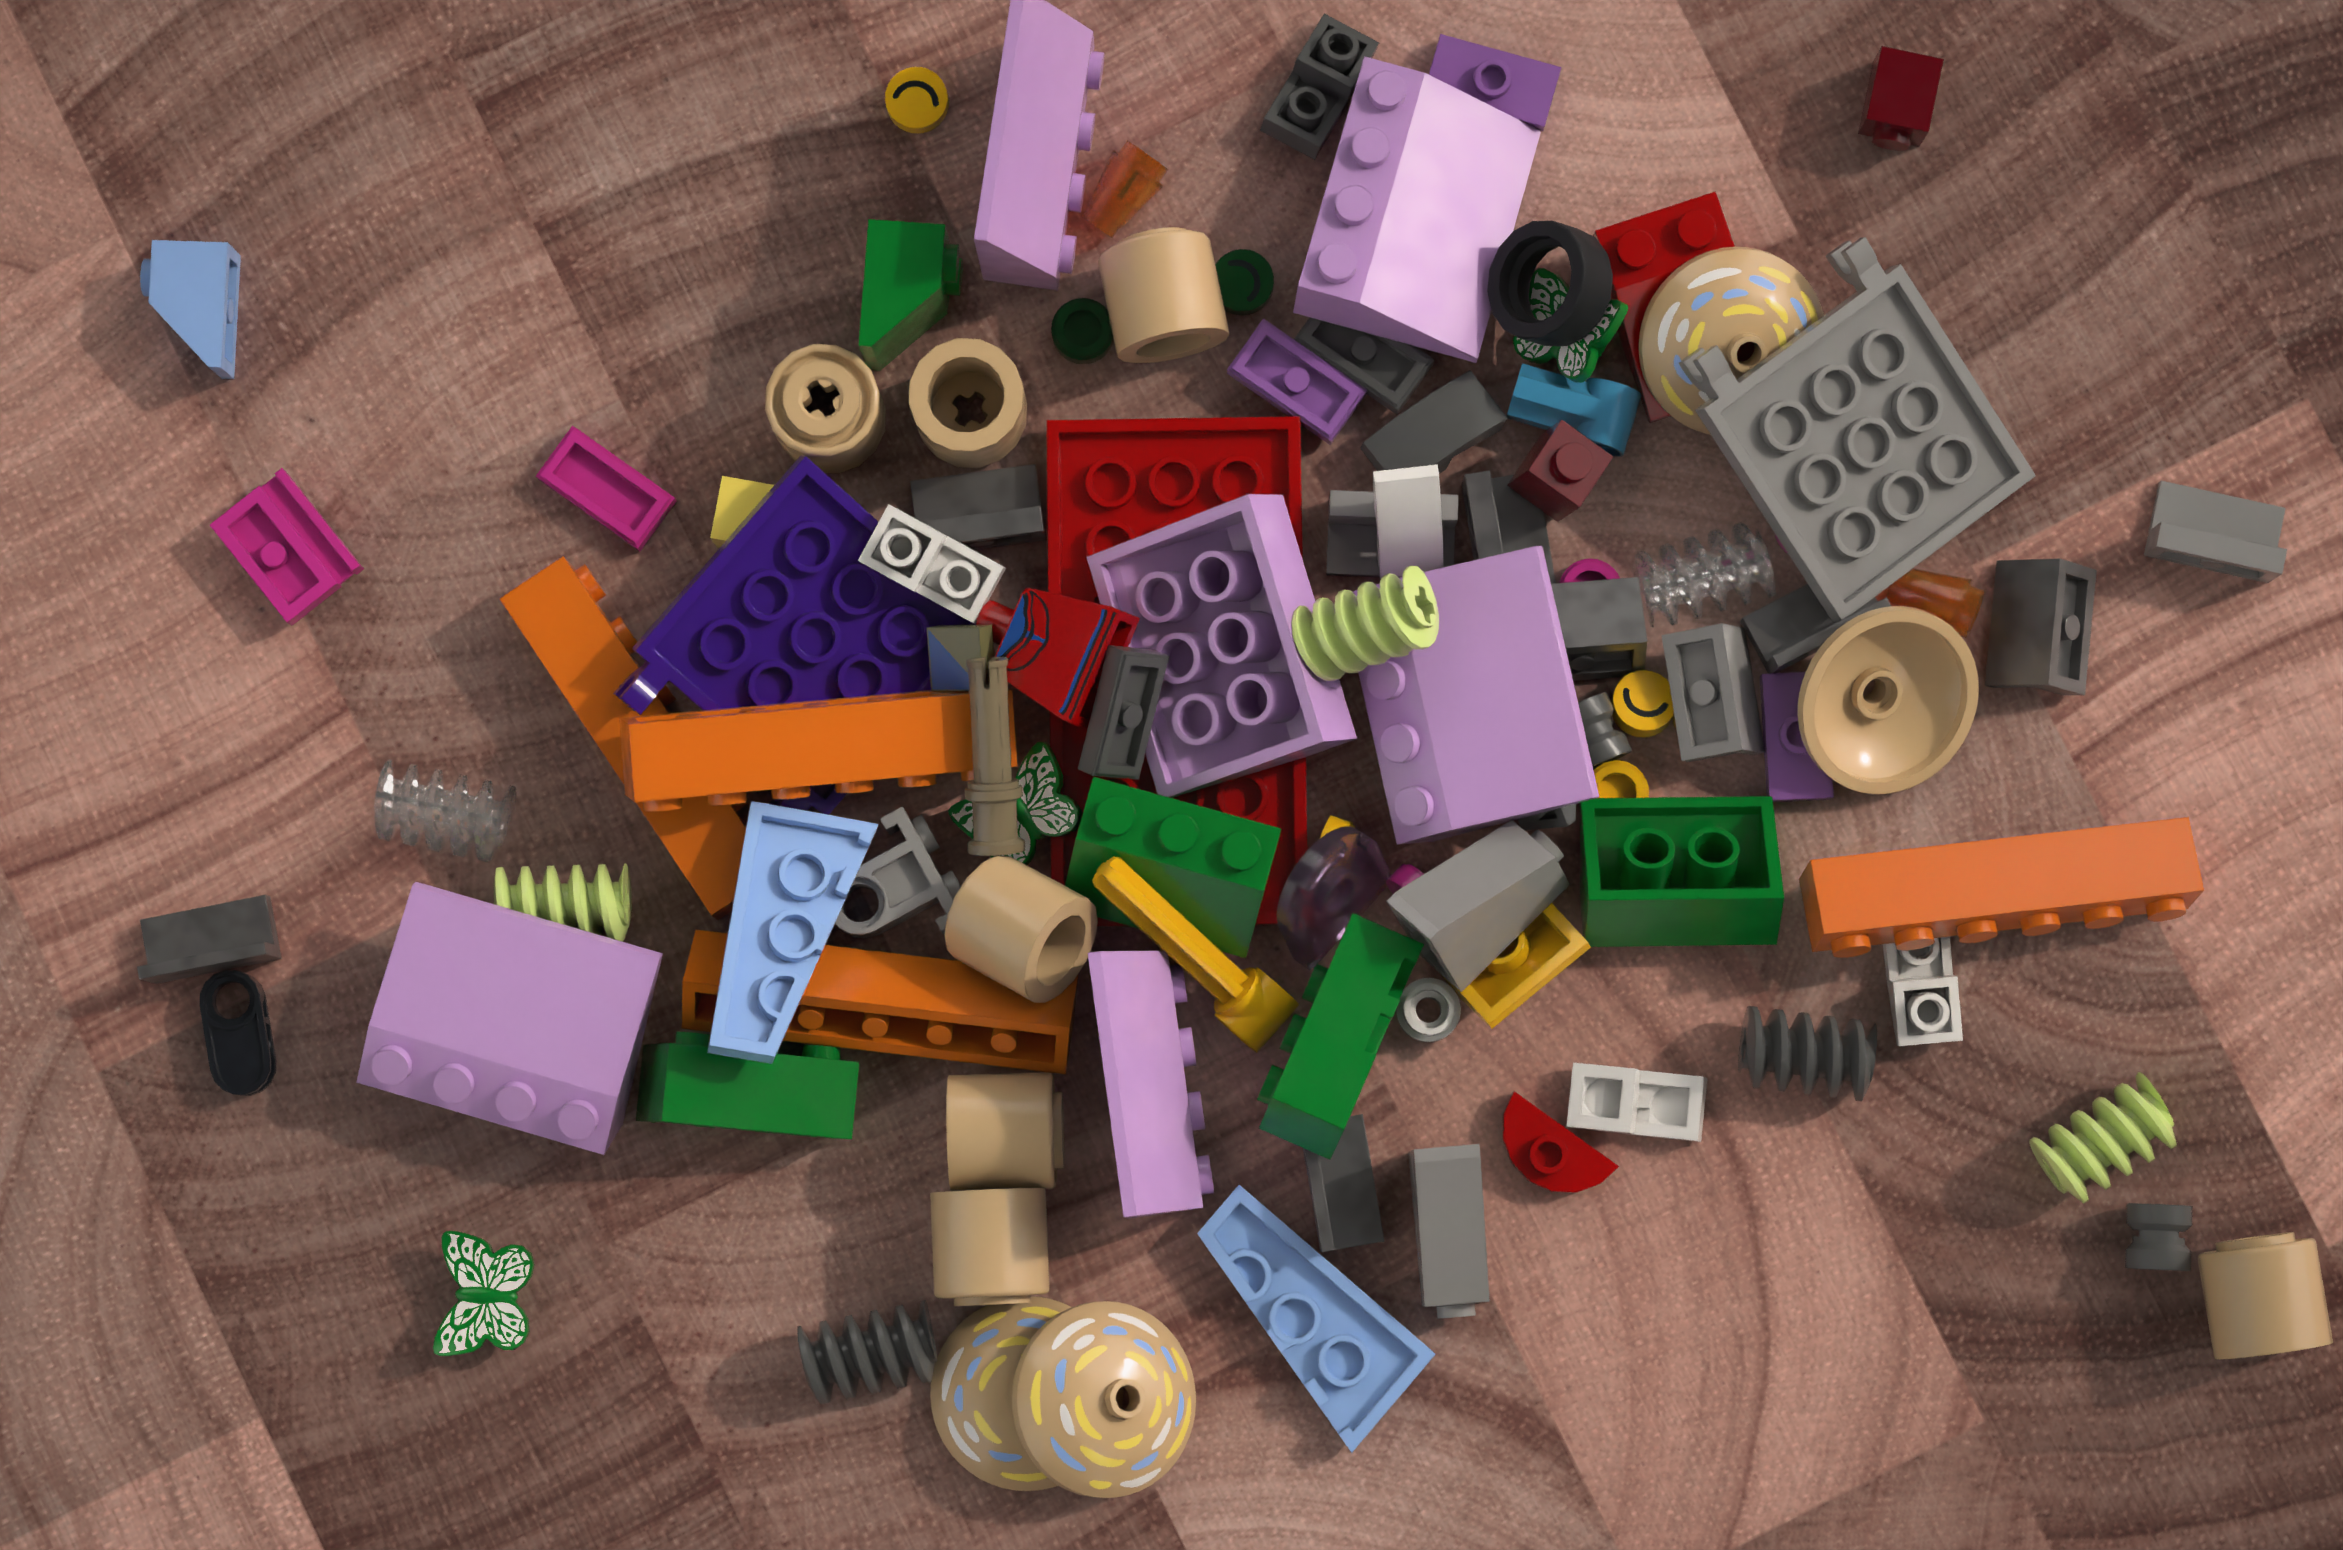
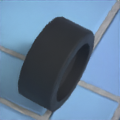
(1512, 274)

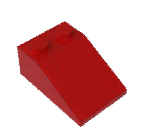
(1645, 254)

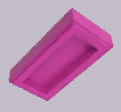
(606, 488)

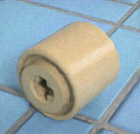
(1163, 295)
(967, 371)
(831, 441)
(1021, 928)
(1004, 1131)
(990, 1245)
(2264, 1296)

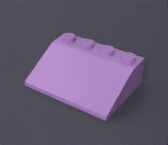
(1036, 147)
(1415, 212)
(1222, 607)
(1487, 713)
(510, 1018)
(1147, 1082)

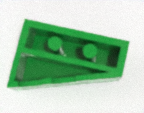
(1339, 1037)
(789, 1097)

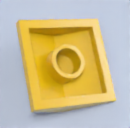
(1524, 967)

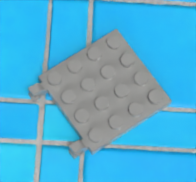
(1861, 436)

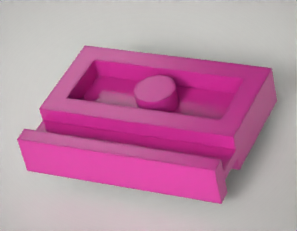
(286, 547)

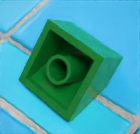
(904, 286)

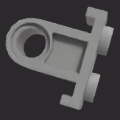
(902, 879)

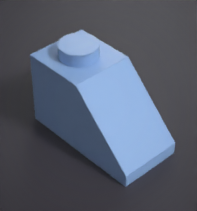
(198, 296)

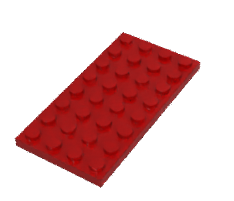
(1135, 477)

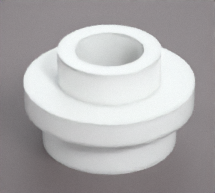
(1443, 995)

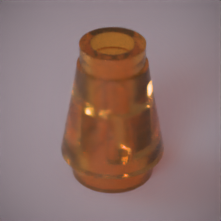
(1124, 188)
(1940, 594)

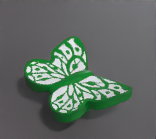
(1580, 358)
(1042, 807)
(485, 1295)

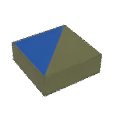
(950, 648)

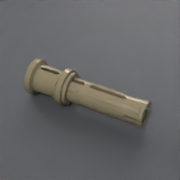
(993, 788)

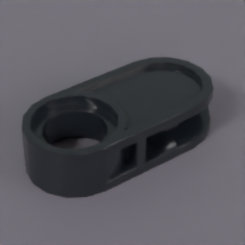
(239, 1048)

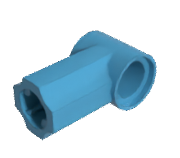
(1595, 408)

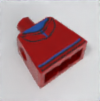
(1057, 648)

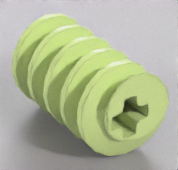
(1367, 626)
(573, 903)
(2106, 1139)

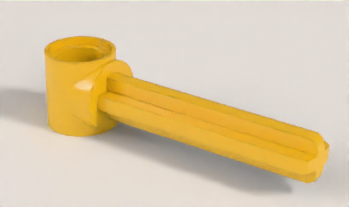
(1245, 999)

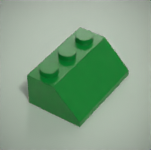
(1193, 856)
(1680, 871)

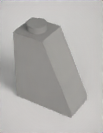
(1480, 900)
(1450, 1228)

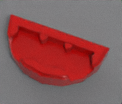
(1550, 1152)

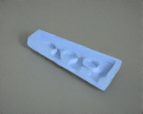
(783, 909)
(1323, 1324)

